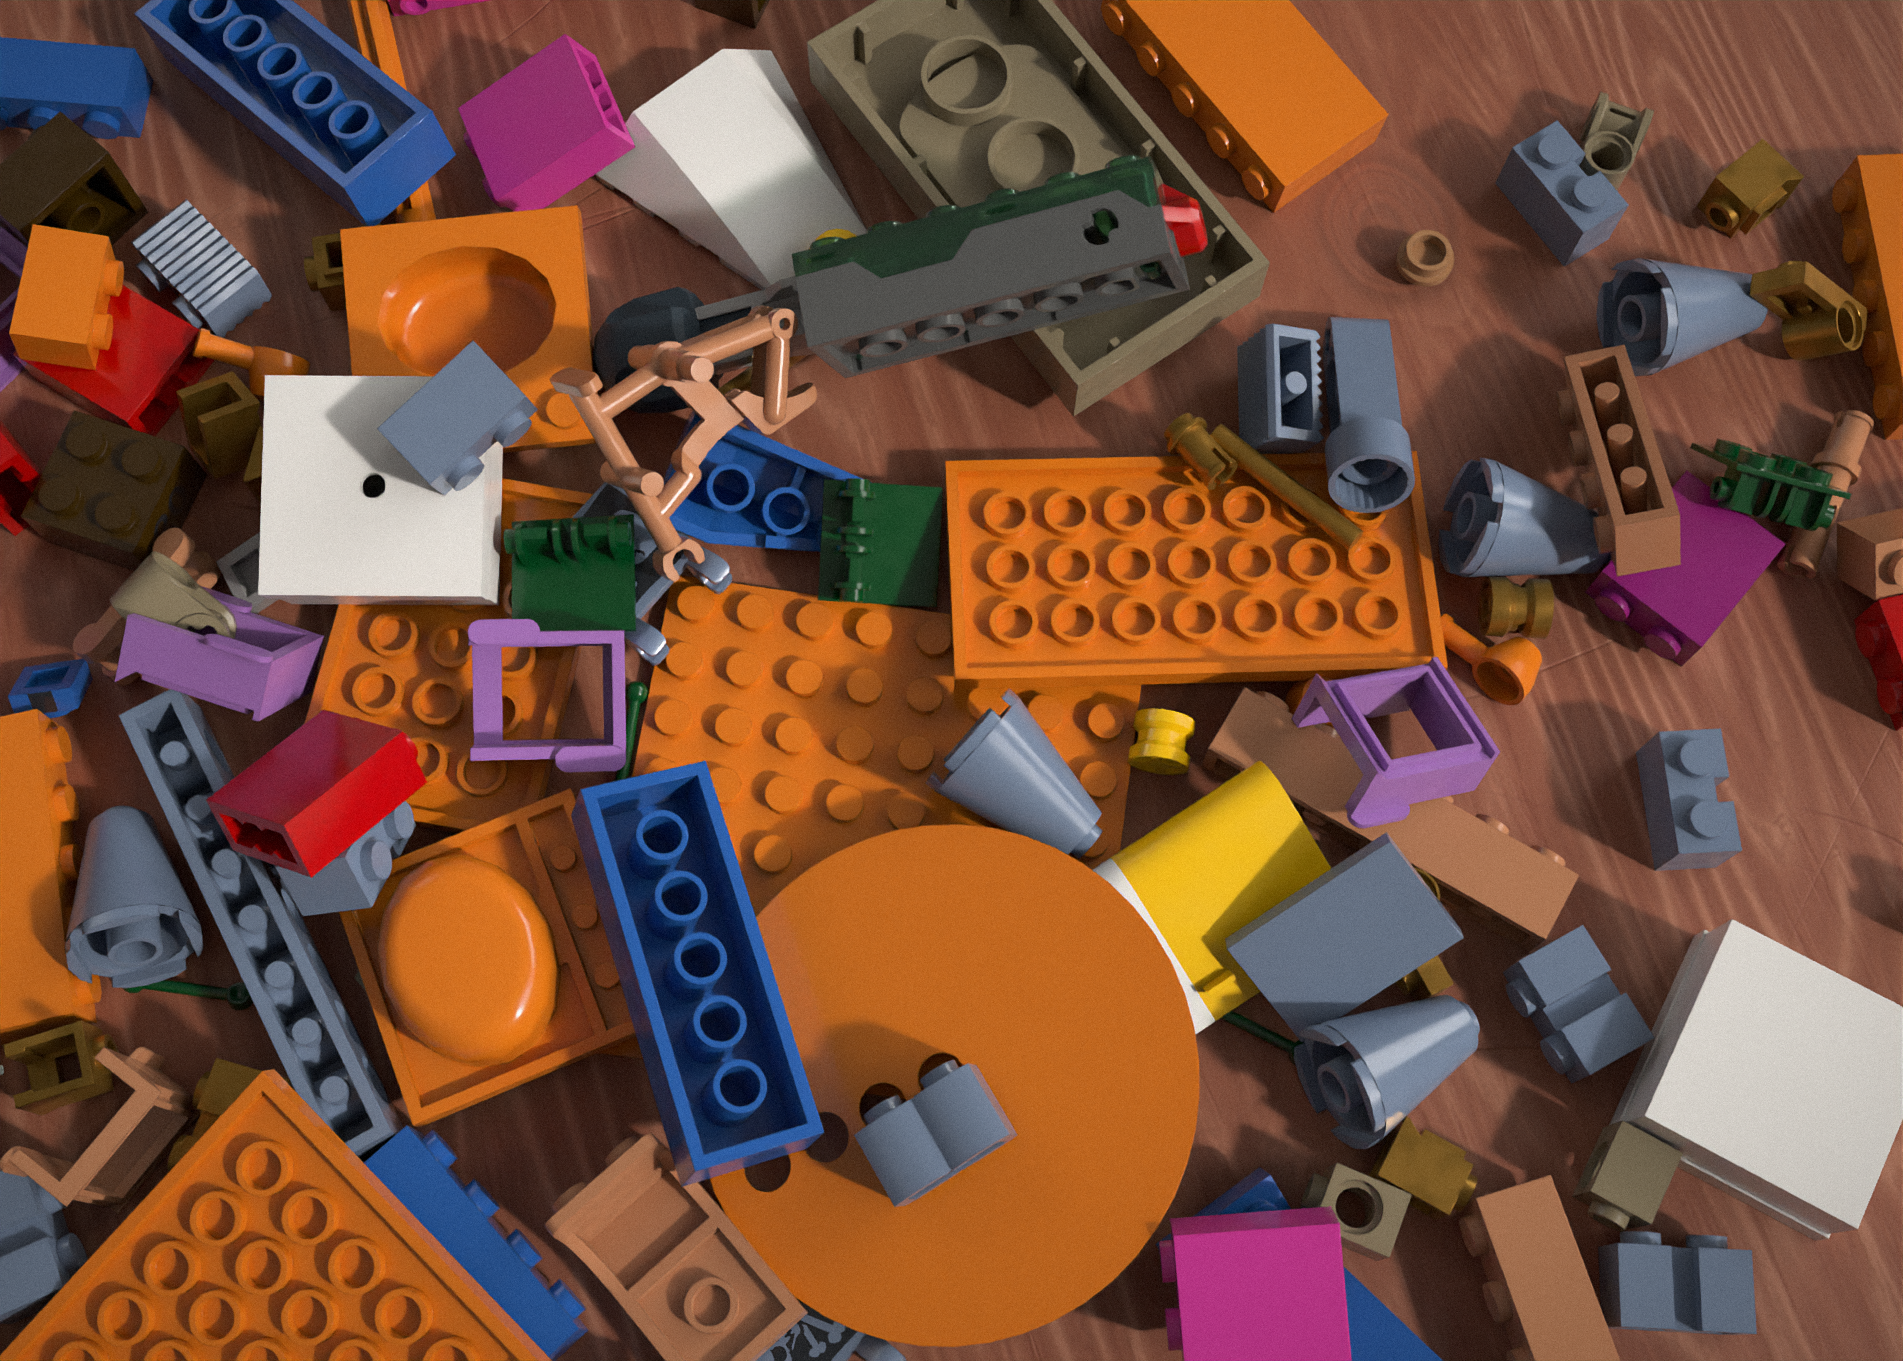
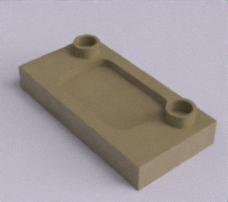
(1003, 99)

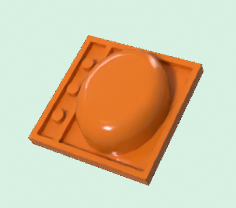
(488, 279)
(489, 961)

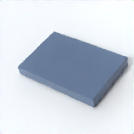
(1344, 936)

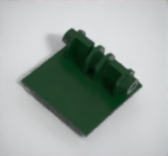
(1772, 486)
(879, 543)
(574, 572)

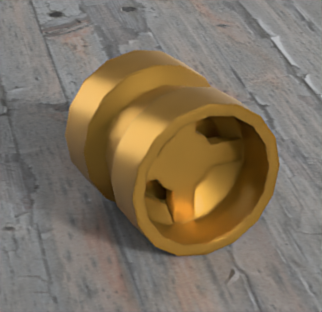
(1513, 607)

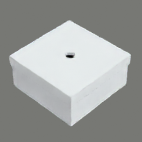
(354, 516)
(1773, 1080)

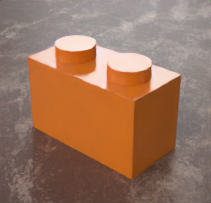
(65, 297)

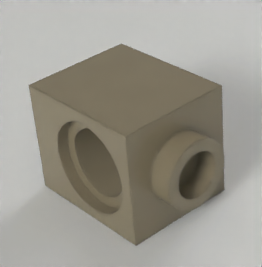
(1626, 1177)
(1382, 1203)

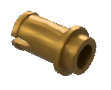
(1199, 450)

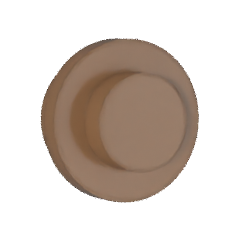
(1425, 258)

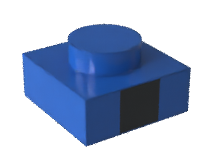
(51, 687)

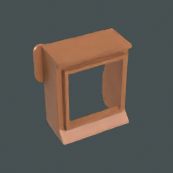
(126, 1148)

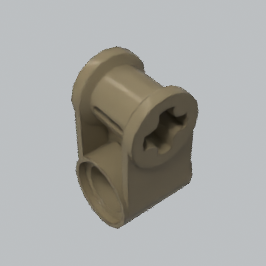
(1612, 138)
(170, 595)

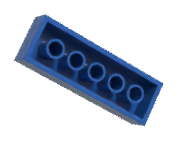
(305, 97)
(695, 972)

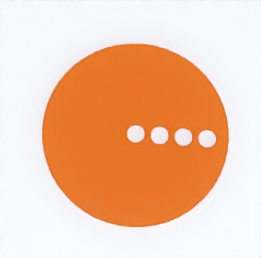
(1075, 1023)

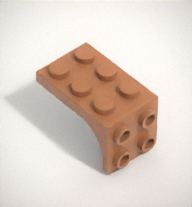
(674, 1259)

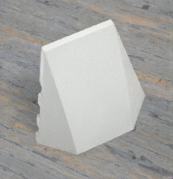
(734, 166)

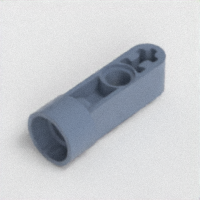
(1367, 446)

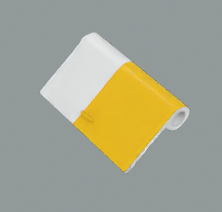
(1212, 876)

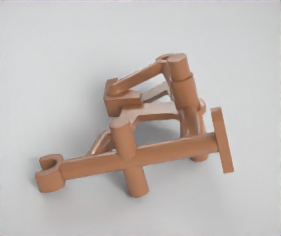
(687, 371)

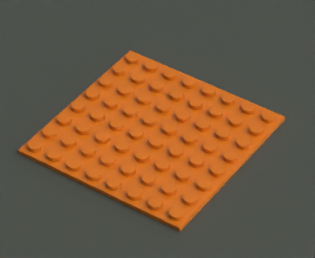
(835, 721)

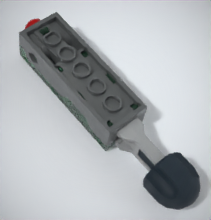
(946, 277)

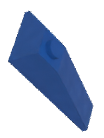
(755, 493)

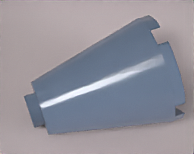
(1673, 311)
(1515, 526)
(1019, 781)
(129, 905)
(1383, 1063)

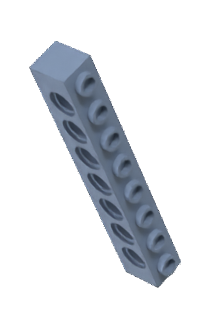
(262, 929)

